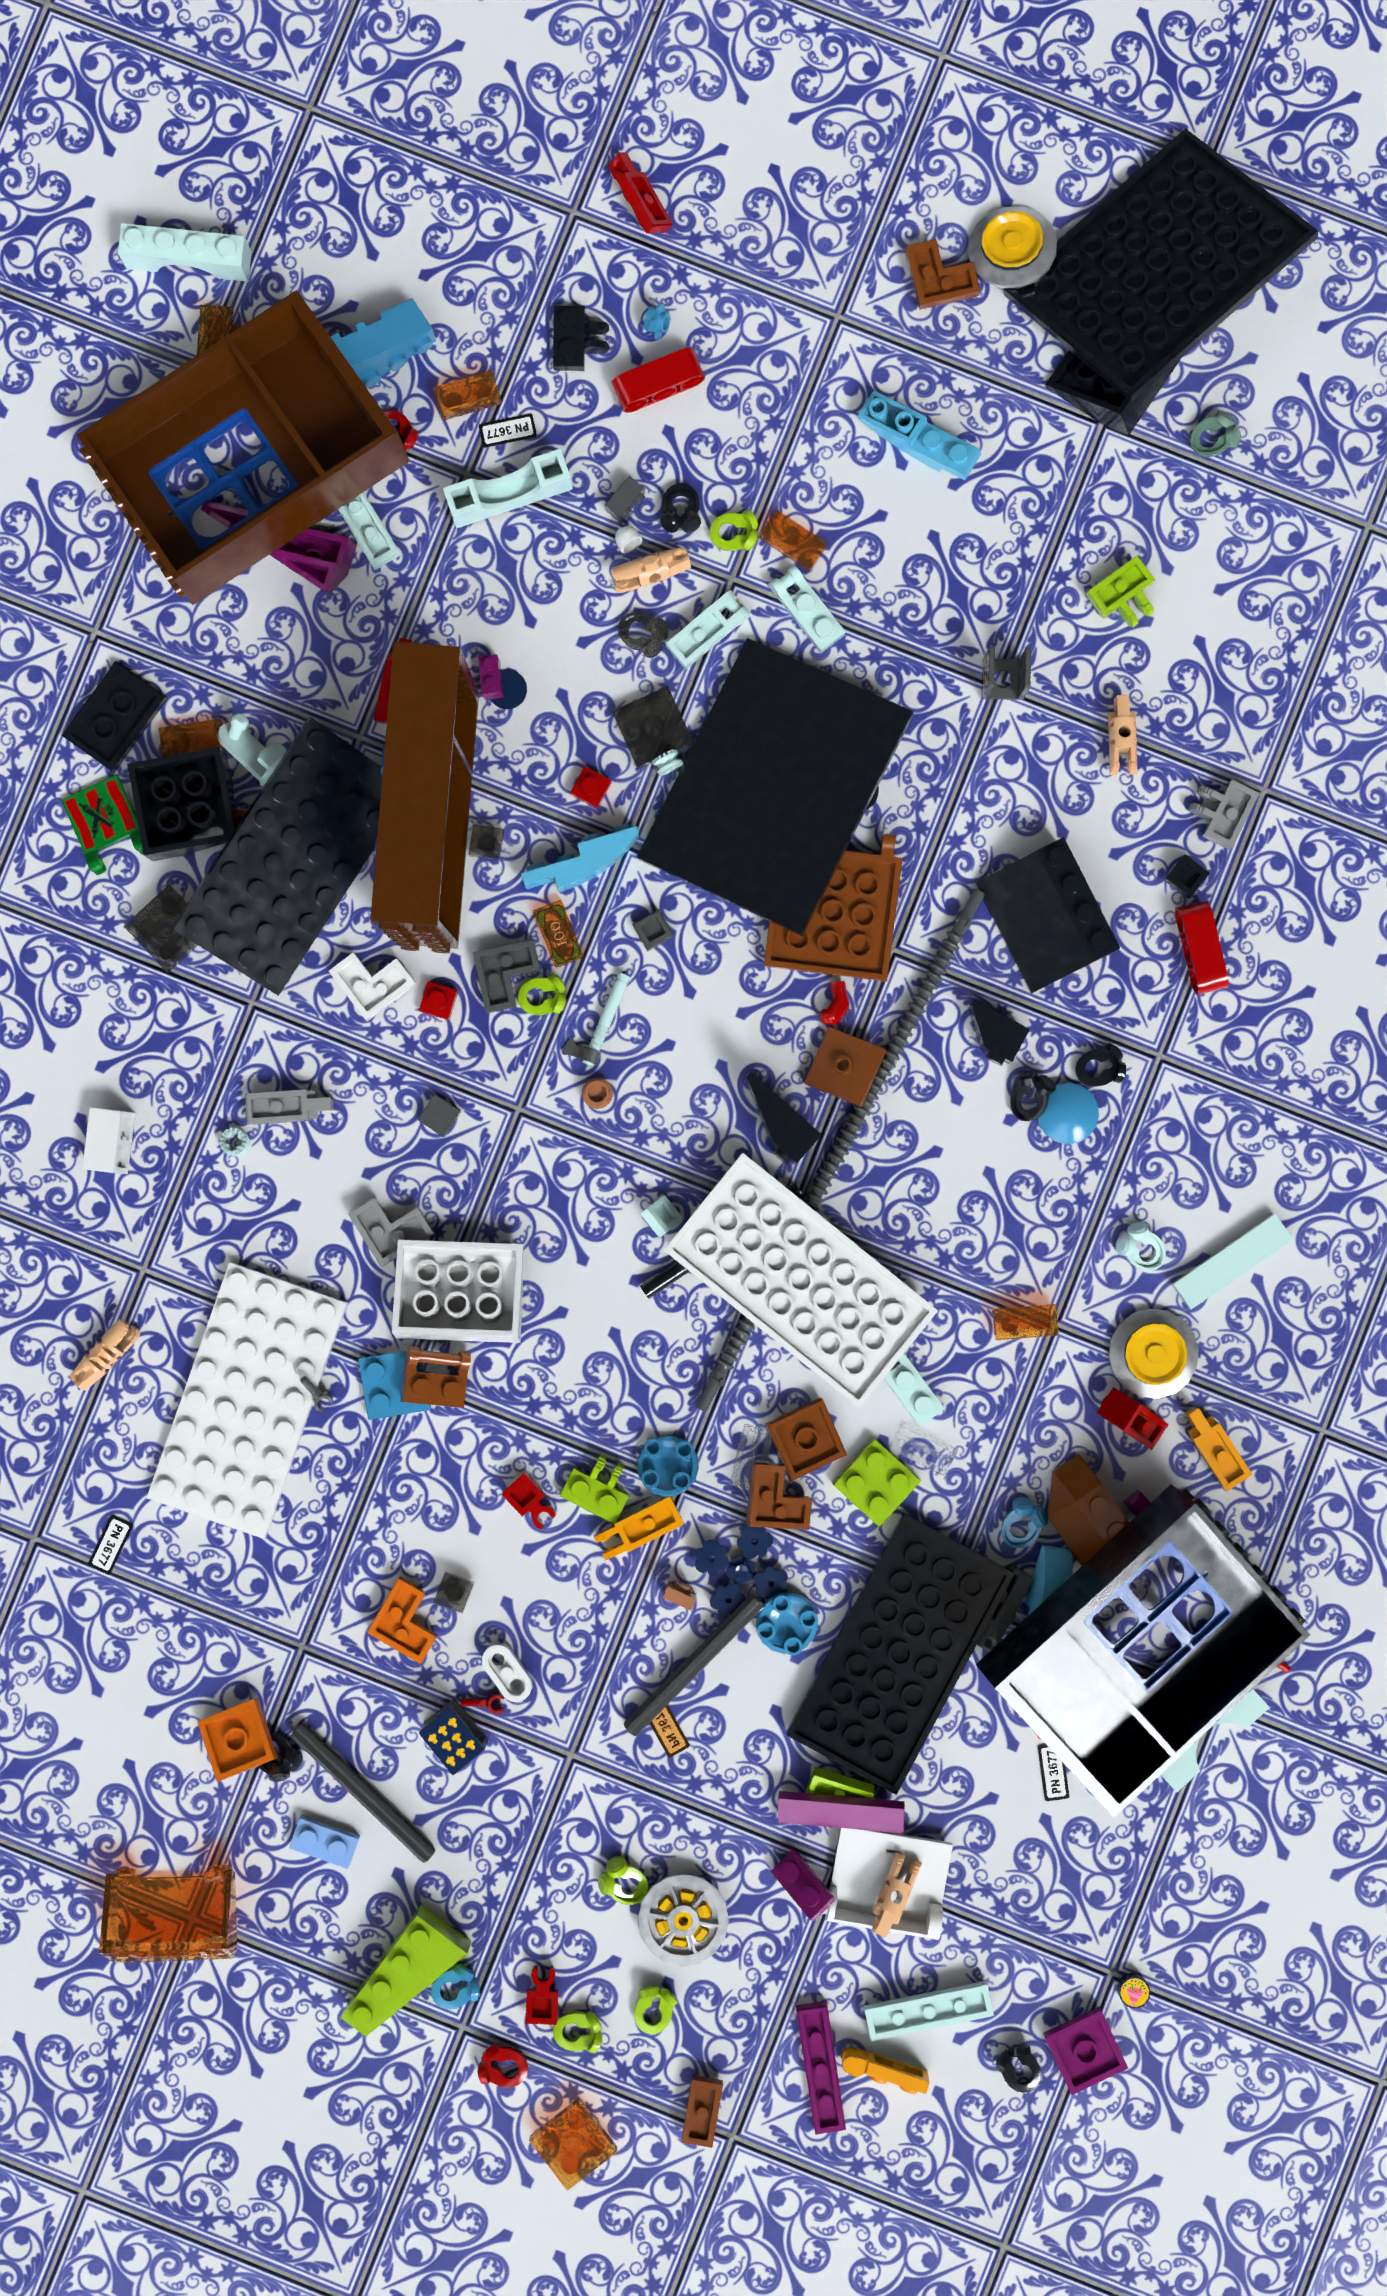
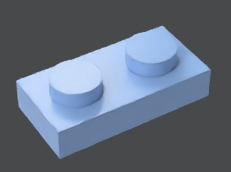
(324, 1841)

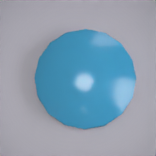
(1070, 1114)
(667, 1465)
(787, 1623)

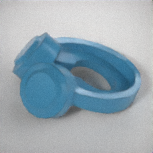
(1023, 1507)
(454, 1975)

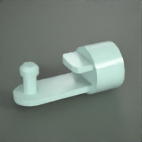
(248, 750)

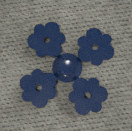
(740, 1569)

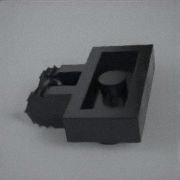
(569, 338)

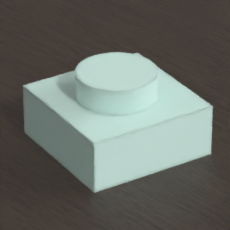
(662, 1216)

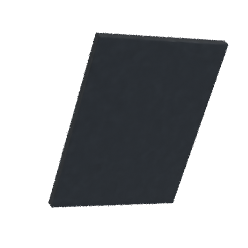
(1162, 264)
(775, 786)

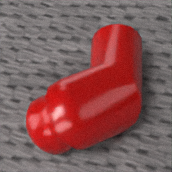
(839, 1005)

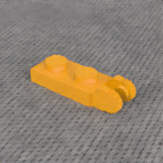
(642, 1527)
(884, 2070)

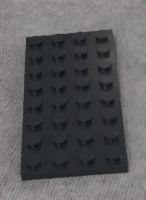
(288, 859)
(899, 1653)

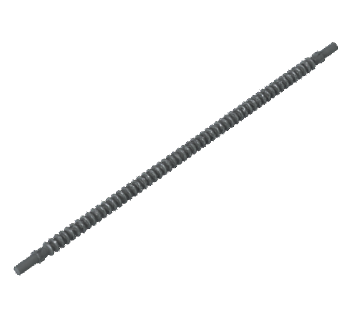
(962, 923)

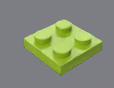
(876, 1482)

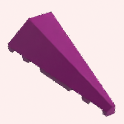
(313, 554)

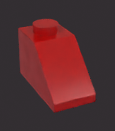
(1132, 1418)

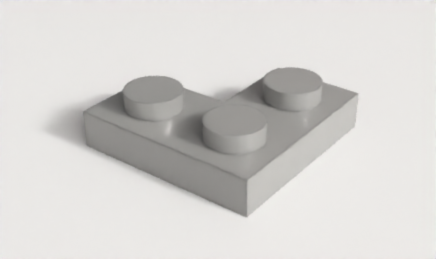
(383, 1235)

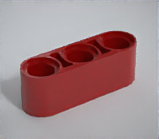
(658, 380)
(1201, 947)

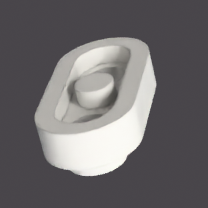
(505, 1672)

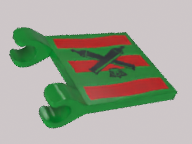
(101, 818)

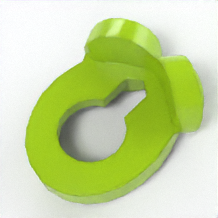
(744, 520)
(554, 1005)
(616, 1868)
(666, 2005)
(584, 2020)

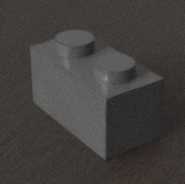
(624, 499)

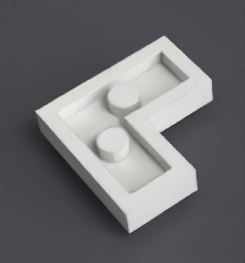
(369, 992)

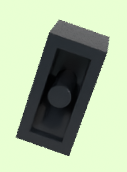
(996, 1033)

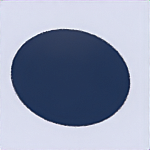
(513, 688)

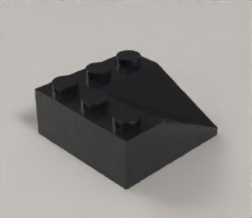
(183, 802)

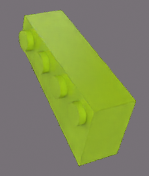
(409, 1965)

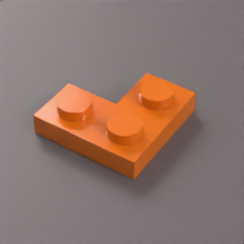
(394, 1622)

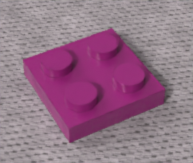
(1085, 2050)

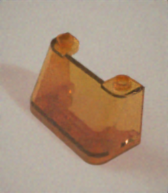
(169, 1917)

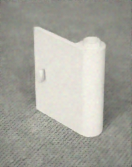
(861, 1871)

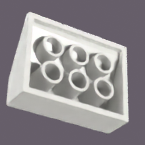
(458, 1291)

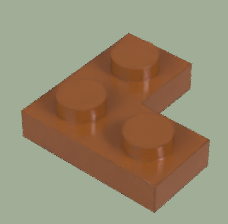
(938, 284)
(769, 1506)

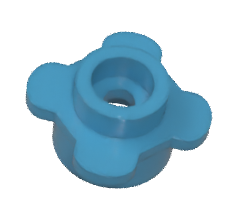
(657, 320)

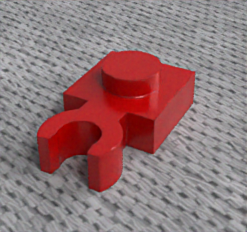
(525, 1496)
(542, 2001)

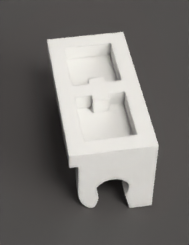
(108, 1140)

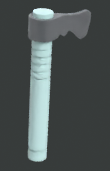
(591, 1054)

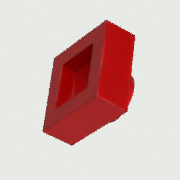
(590, 787)
(438, 1001)

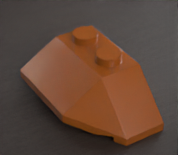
(1082, 1509)

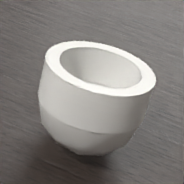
(627, 539)

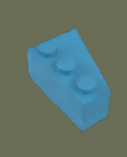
(387, 342)

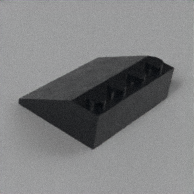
(1097, 398)
(1048, 915)

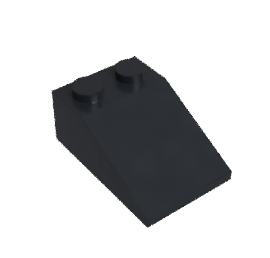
(784, 1126)

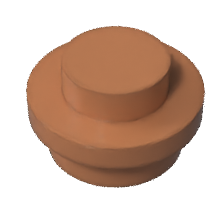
(597, 1093)

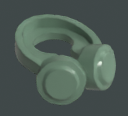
(1229, 439)

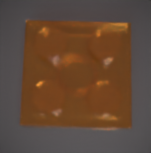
(573, 2143)

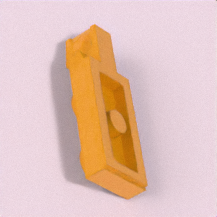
(1217, 1450)

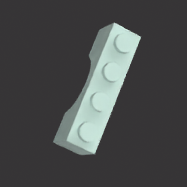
(154, 247)
(482, 499)
(1242, 1714)

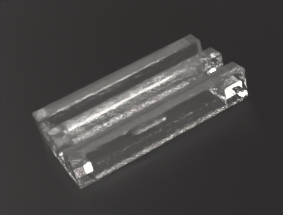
(757, 1432)
(899, 1435)

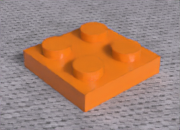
(237, 1739)

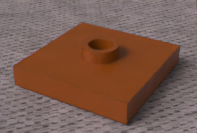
(845, 1066)
(805, 1439)

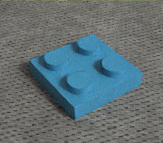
(383, 1385)

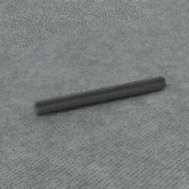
(693, 1665)
(363, 1793)

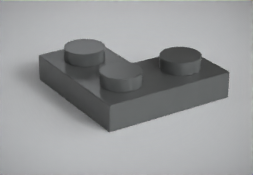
(496, 968)

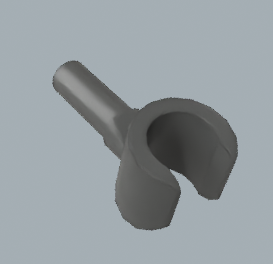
(316, 1393)

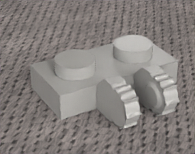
(1229, 814)

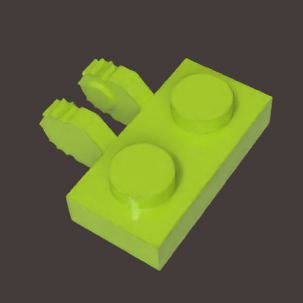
(1120, 588)
(595, 1494)

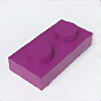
(803, 1885)

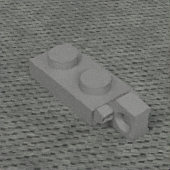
(285, 1106)

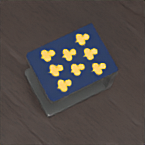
(1017, 668)
(453, 1736)

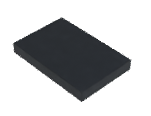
(114, 716)

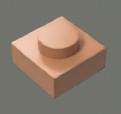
(680, 1594)

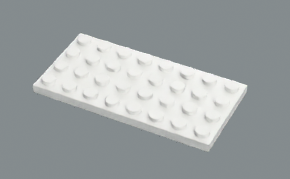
(801, 1280)
(247, 1400)

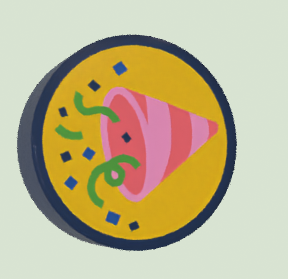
(1133, 1990)

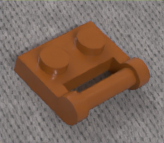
(432, 1387)

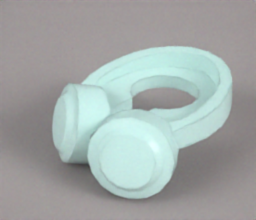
(1127, 1246)

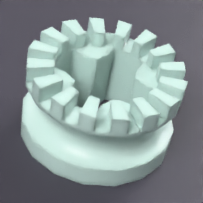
(667, 763)
(229, 1133)

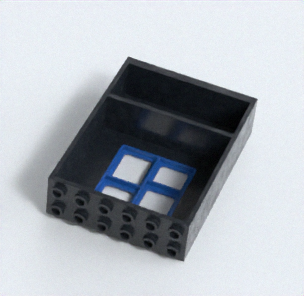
(1087, 1698)

